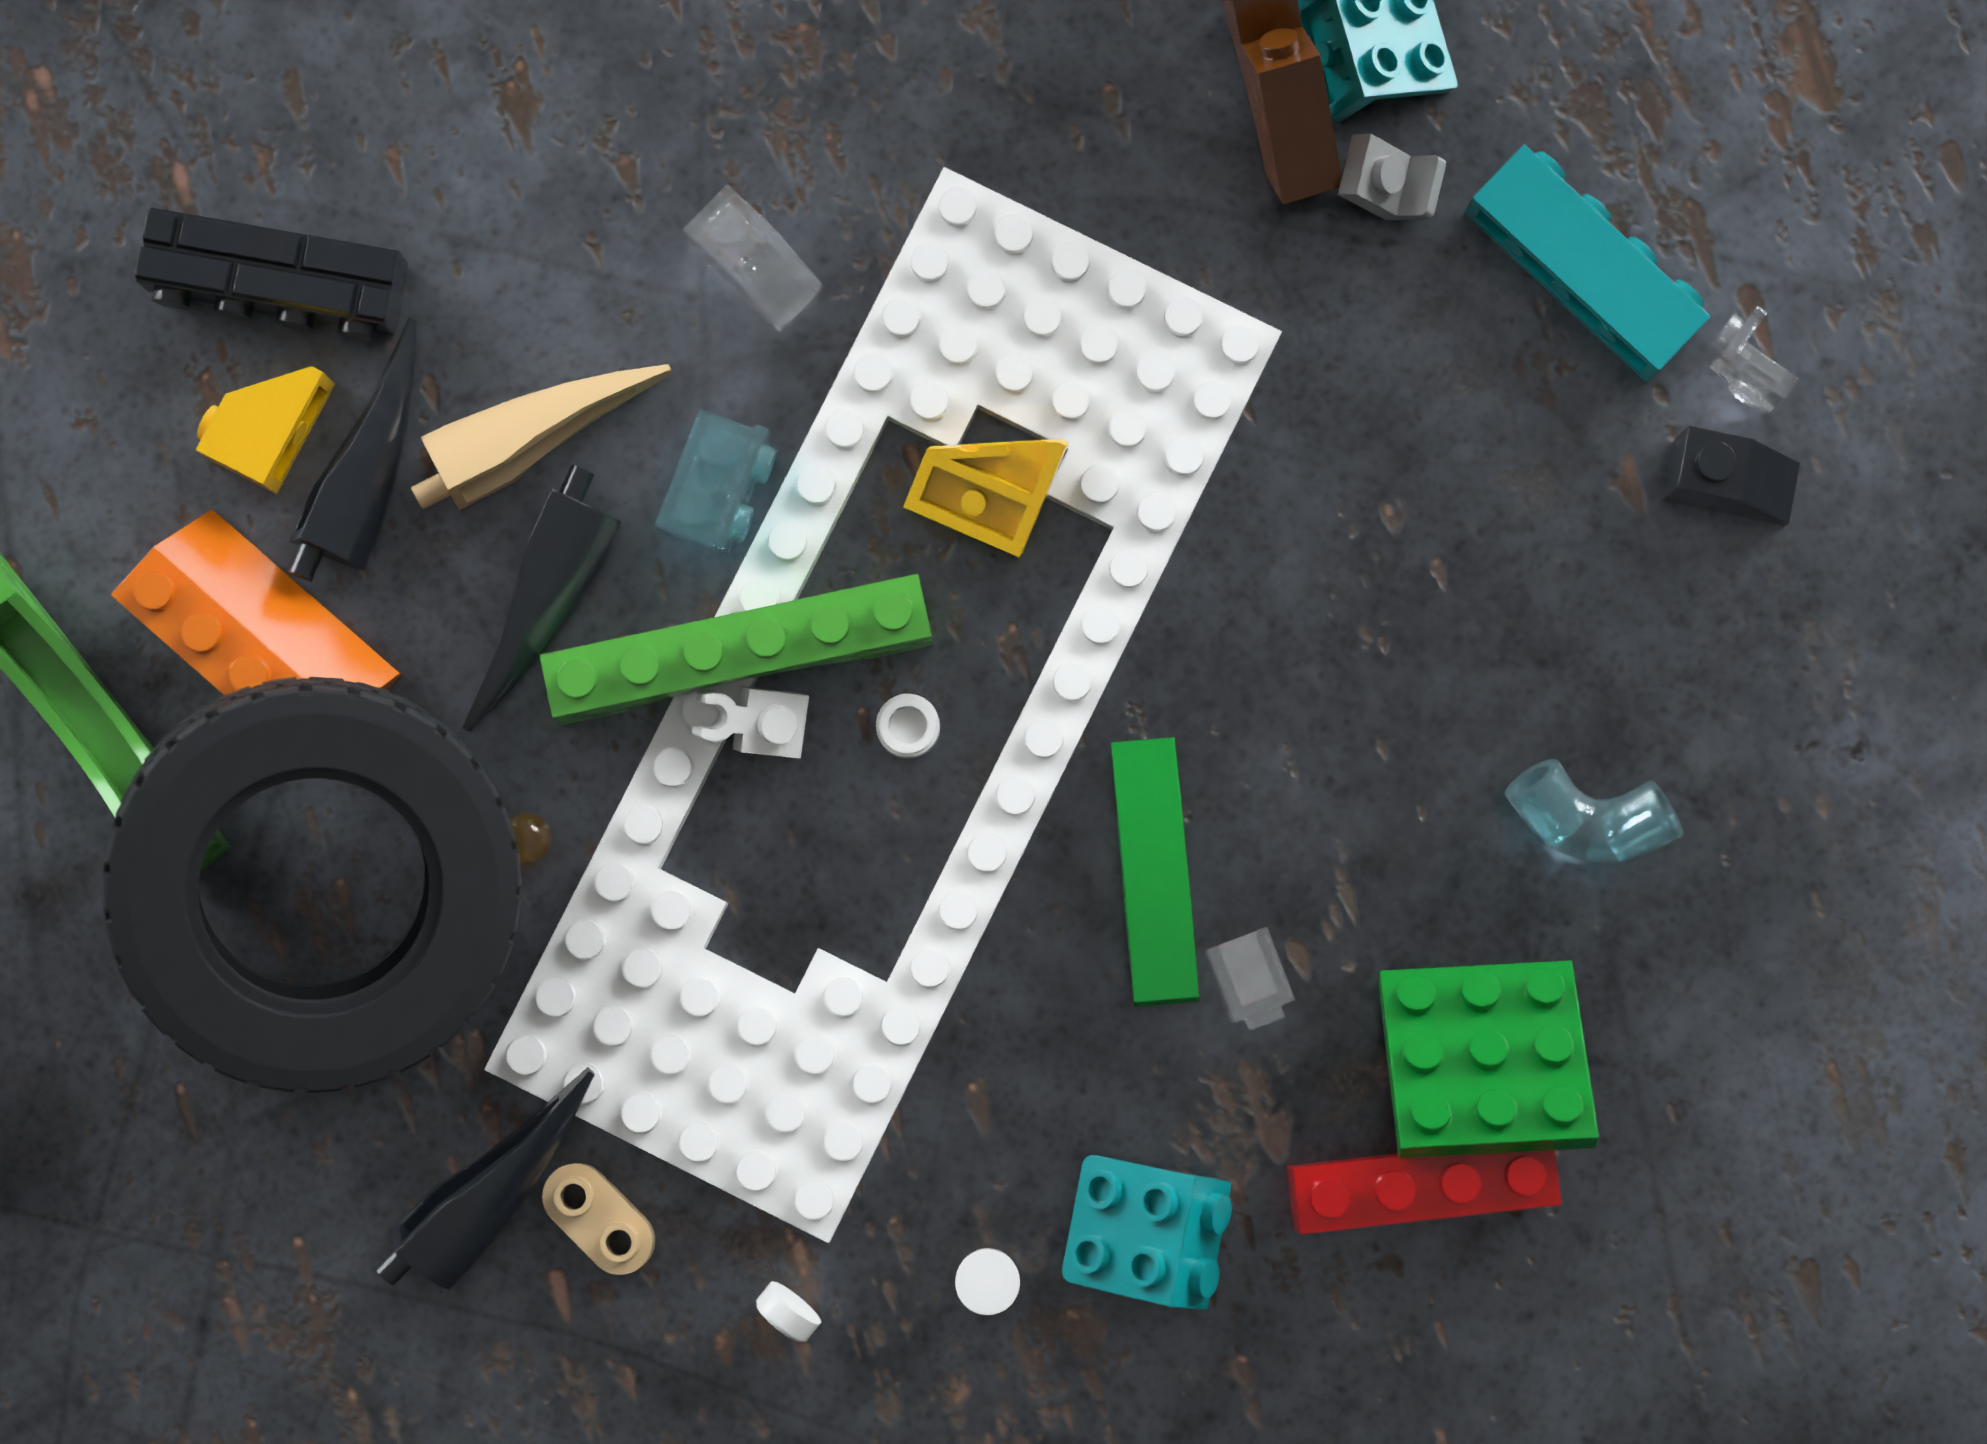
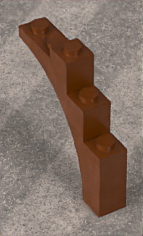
(1285, 96)

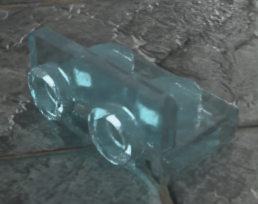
(716, 481)

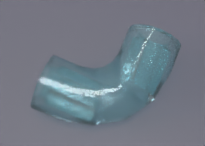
(1590, 826)

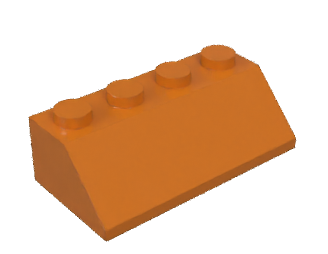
(241, 613)

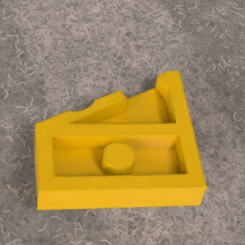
(987, 488)

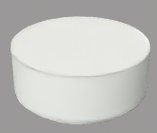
(908, 726)
(987, 1281)
(787, 1312)

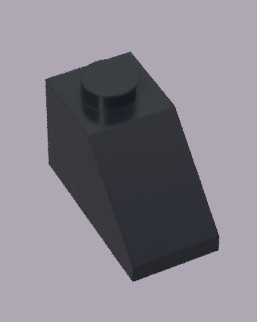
(1731, 476)

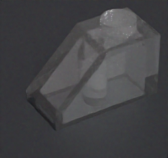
(752, 257)

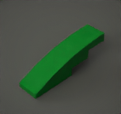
(1154, 872)

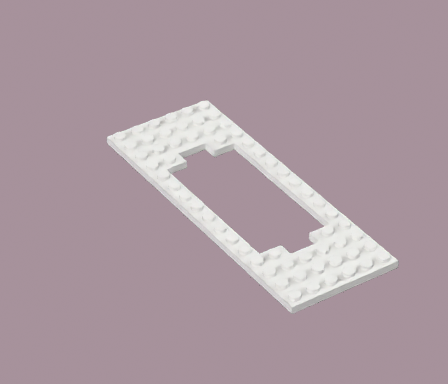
(796, 1088)

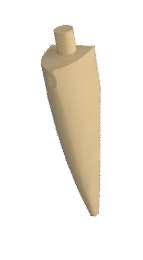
(506, 440)

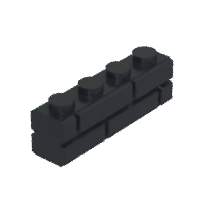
(271, 272)

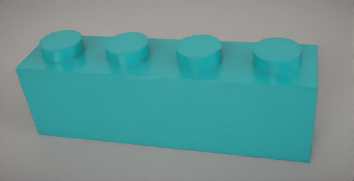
(1587, 262)

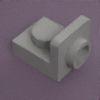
(1390, 180)

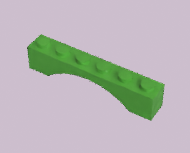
(736, 647)
(72, 697)

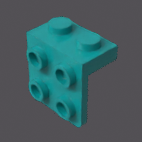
(1147, 1232)

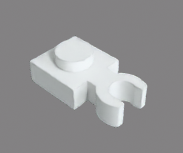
(762, 721)

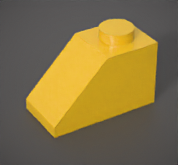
(264, 426)

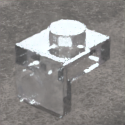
(1751, 374)

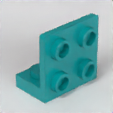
(1377, 50)

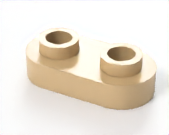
(599, 1216)

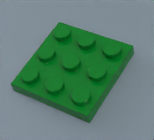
(1487, 1059)

